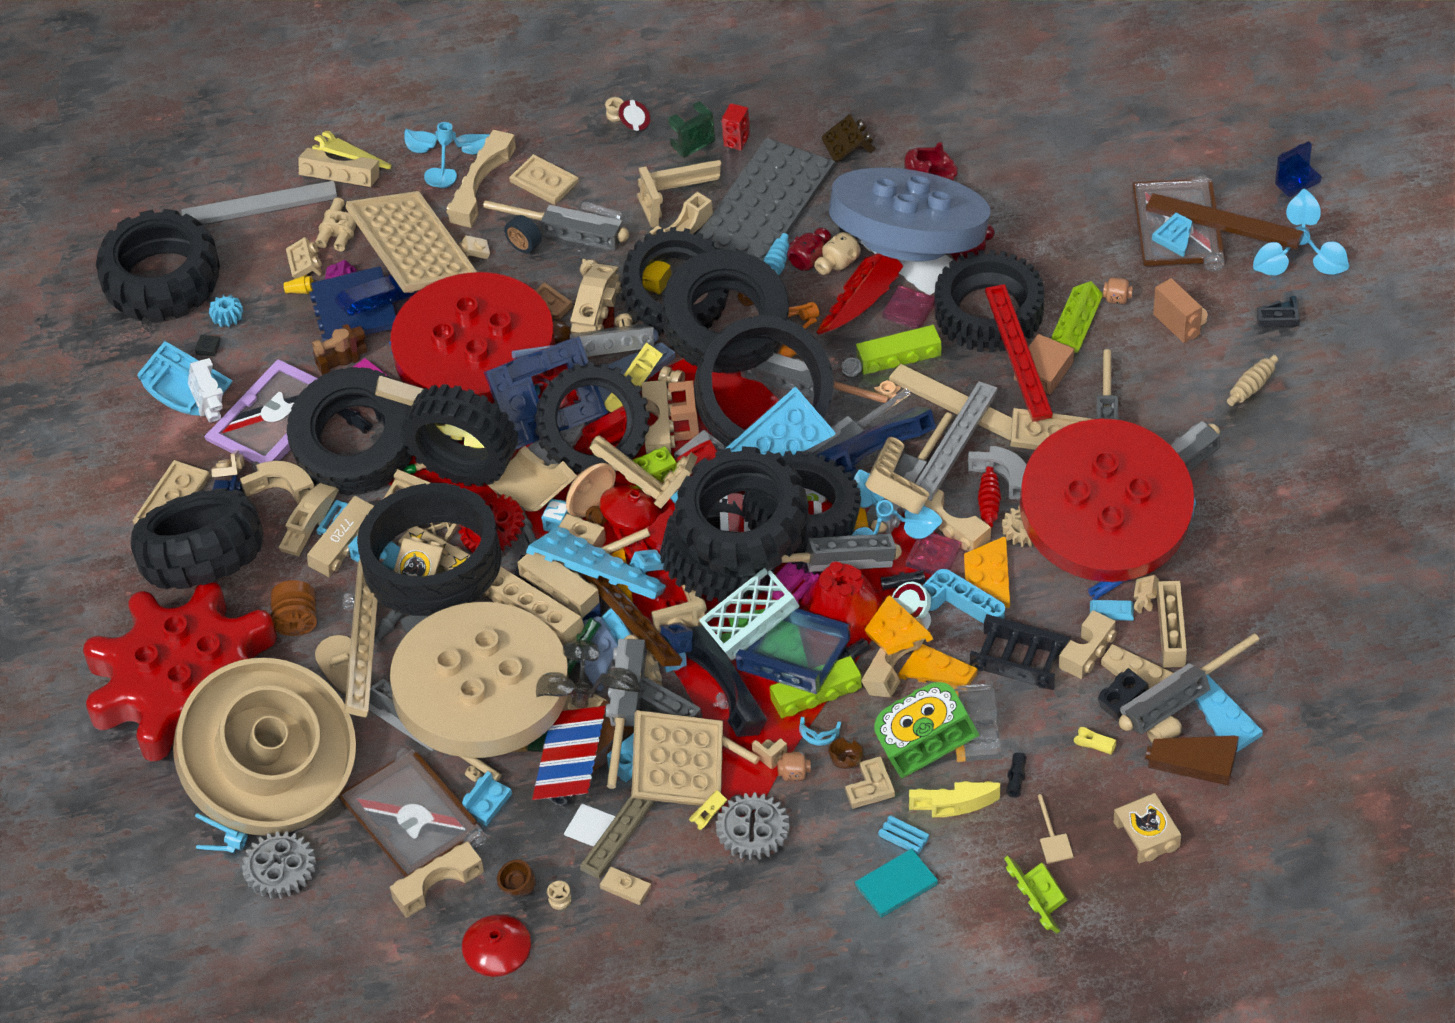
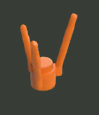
(806, 312)

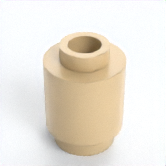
(1166, 729)

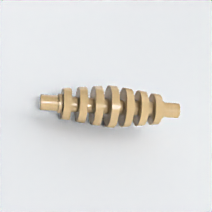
(1252, 380)

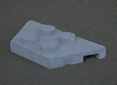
(606, 642)

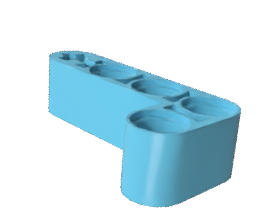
(950, 587)

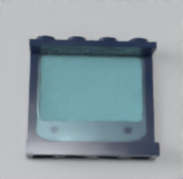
(797, 651)

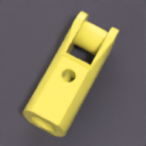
(1097, 741)
(711, 806)

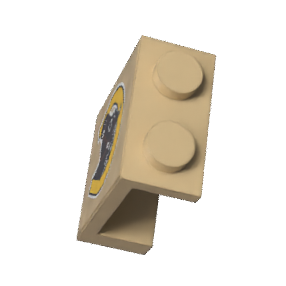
(419, 558)
(1148, 827)

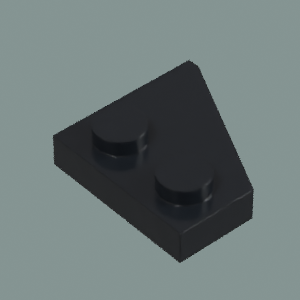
(1279, 314)

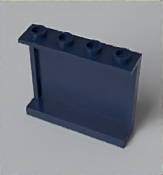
(333, 317)

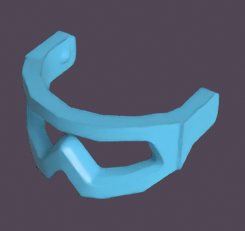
(803, 729)

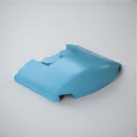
(167, 379)

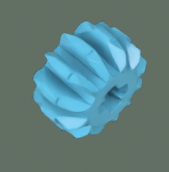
(226, 310)

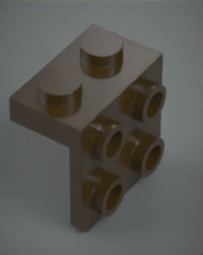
(846, 137)

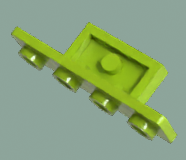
(1041, 889)

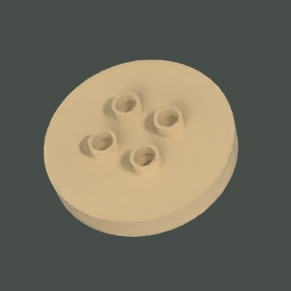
(472, 677)
(264, 746)

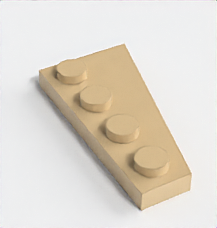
(1118, 660)

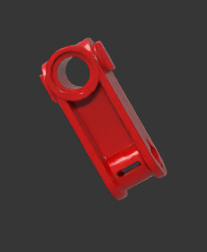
(609, 427)

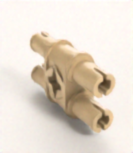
(336, 224)

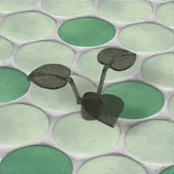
(558, 685)

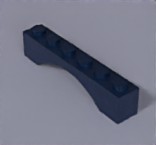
(902, 427)

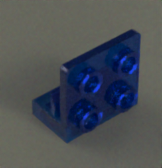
(1294, 170)

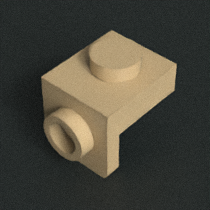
(474, 247)

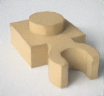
(1145, 590)

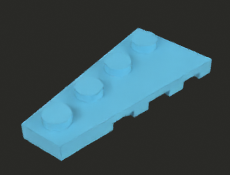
(1227, 717)

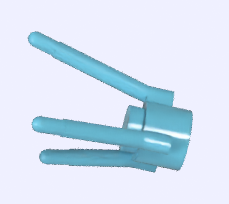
(233, 838)

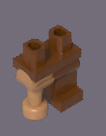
(340, 349)

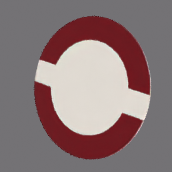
(634, 115)

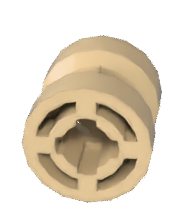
(671, 376)

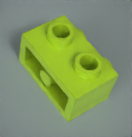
(657, 463)

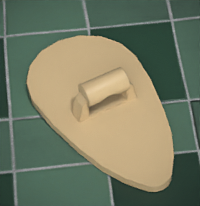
(333, 660)

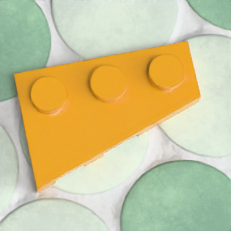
(935, 666)

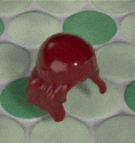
(932, 161)

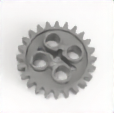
(774, 826)
(278, 864)

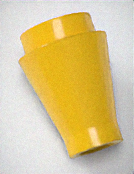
(300, 285)

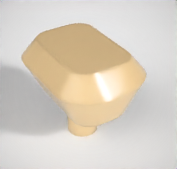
(473, 773)

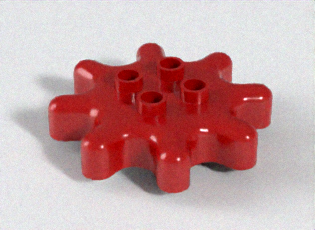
(166, 659)

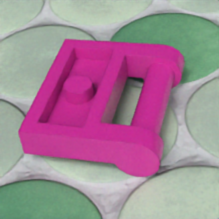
(791, 578)

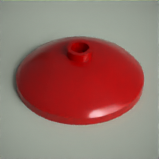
(629, 507)
(497, 955)

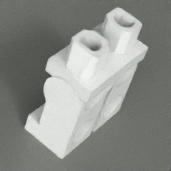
(205, 389)

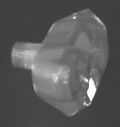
(348, 601)
(721, 701)

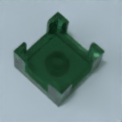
(693, 133)

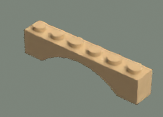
(496, 151)

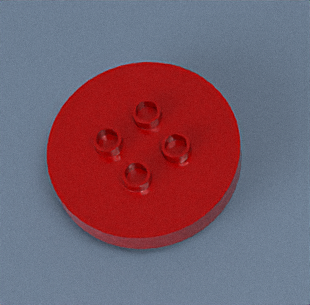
(465, 328)
(1106, 500)

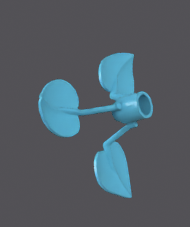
(421, 142)
(1302, 210)
(916, 525)

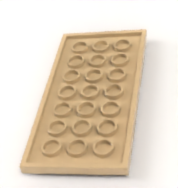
(409, 239)

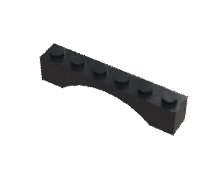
(744, 713)

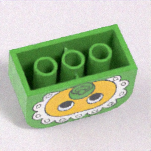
(923, 727)

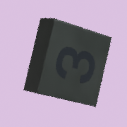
(207, 345)

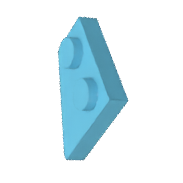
(1174, 234)

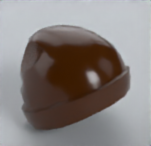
(516, 878)

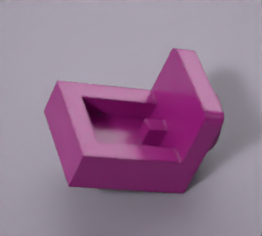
(339, 269)

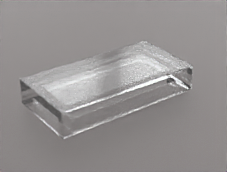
(601, 211)

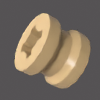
(612, 106)
(558, 889)

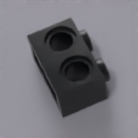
(1118, 691)

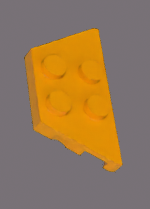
(988, 569)
(895, 628)

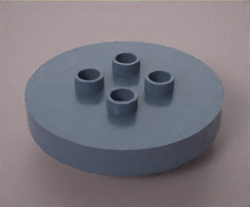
(908, 213)

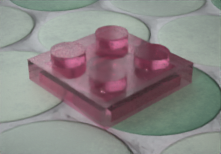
(909, 307)
(933, 553)

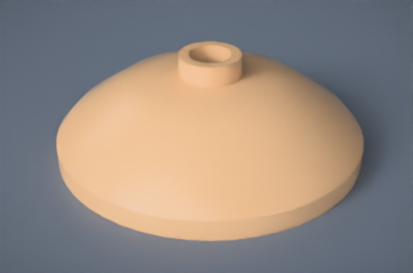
(588, 488)

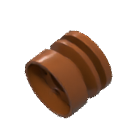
(293, 608)

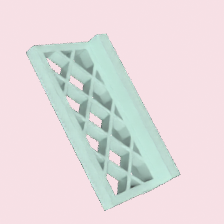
(774, 613)

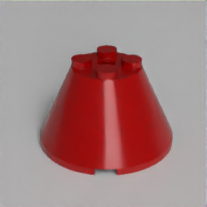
(844, 596)

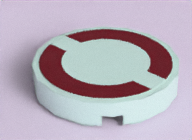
(913, 599)

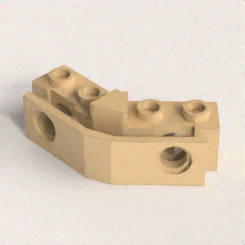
(594, 295)

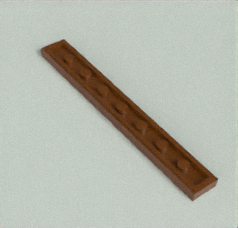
(1226, 221)
(636, 621)

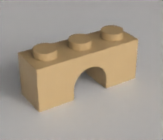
(1080, 658)

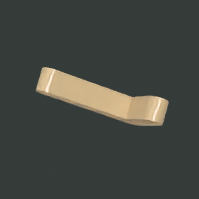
(891, 485)

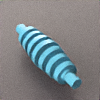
(777, 254)

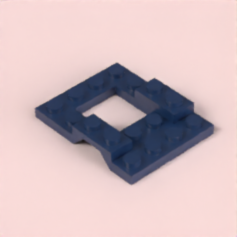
(517, 396)

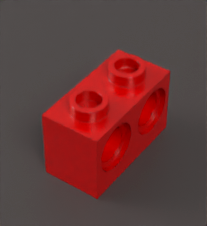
(735, 126)

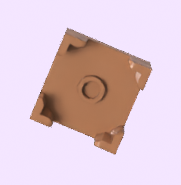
(685, 410)

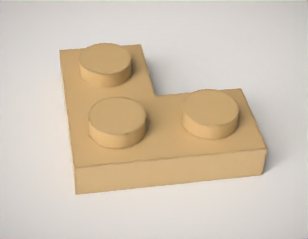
(874, 788)

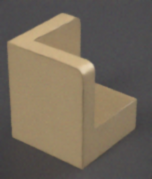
(769, 752)

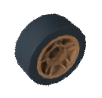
(522, 234)

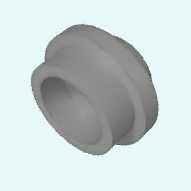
(851, 367)

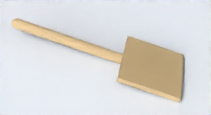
(1054, 847)

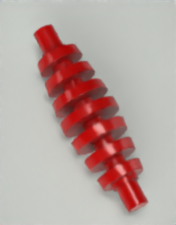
(989, 496)

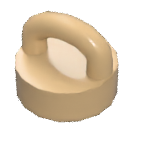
(586, 266)

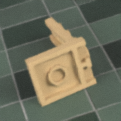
(666, 179)
(639, 476)
(685, 613)

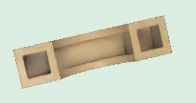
(358, 171)
(693, 215)
(659, 433)
(969, 531)
(881, 677)
(458, 864)

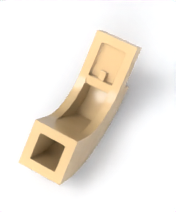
(281, 475)

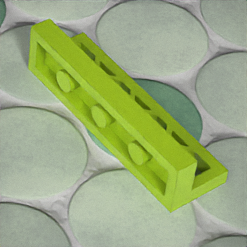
(1077, 315)

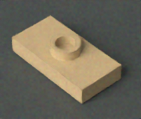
(625, 886)

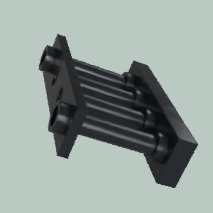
(1025, 635)

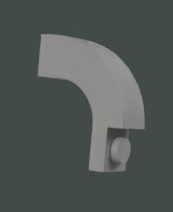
(1004, 463)

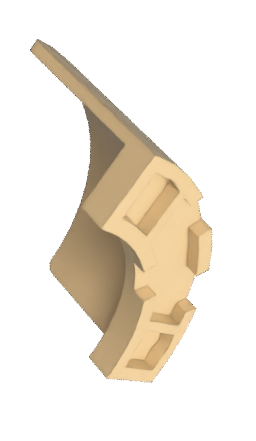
(531, 481)

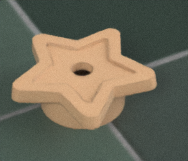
(887, 385)

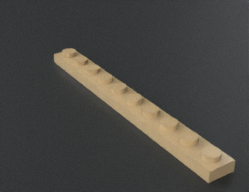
(361, 648)

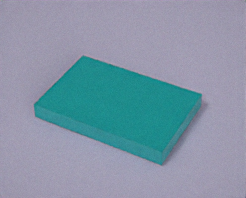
(896, 883)

